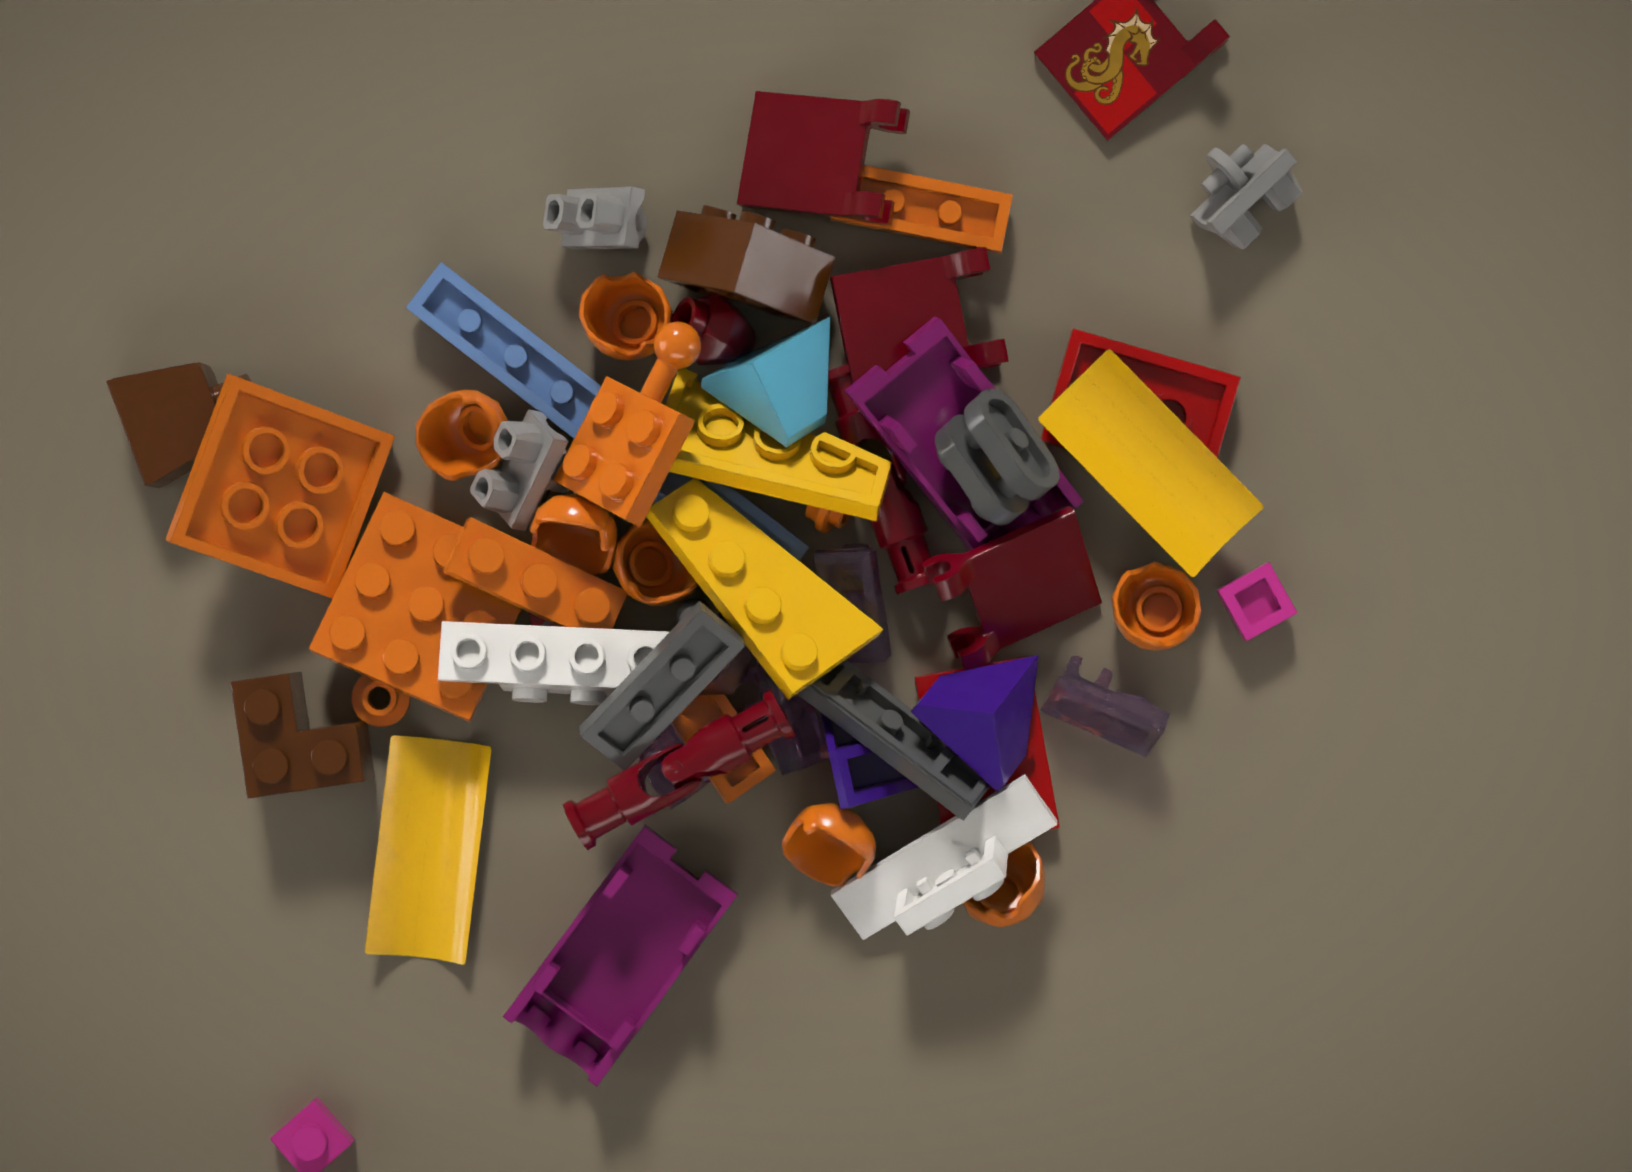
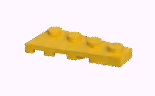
(740, 455)
(766, 595)

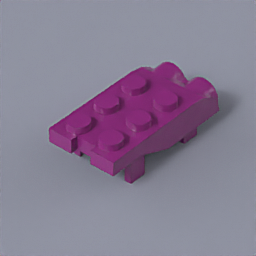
(916, 401)
(620, 955)

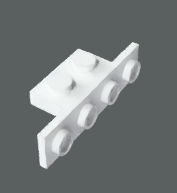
(543, 658)
(946, 864)

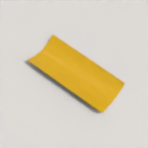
(1150, 462)
(428, 848)

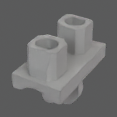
(1238, 184)
(597, 217)
(530, 463)

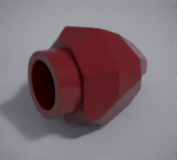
(720, 326)

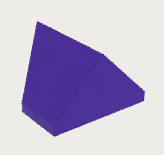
(984, 715)
(858, 771)

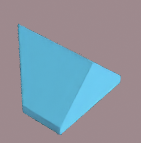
(779, 384)

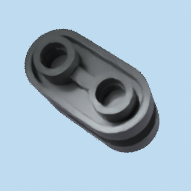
(996, 457)

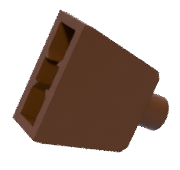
(166, 417)

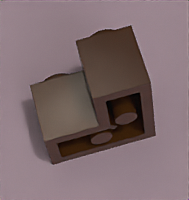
(747, 262)
(281, 748)

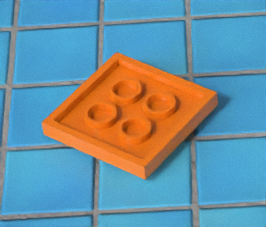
(280, 487)
(394, 604)

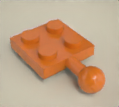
(630, 435)

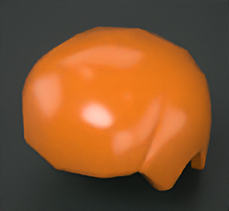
(624, 315)
(459, 433)
(576, 532)
(650, 568)
(1156, 606)
(829, 844)
(1019, 893)

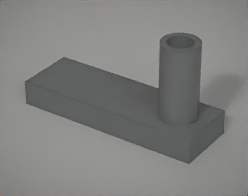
(662, 684)

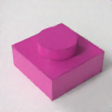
(1256, 601)
(312, 1138)

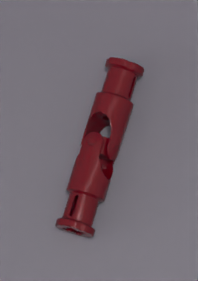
(900, 521)
(709, 752)

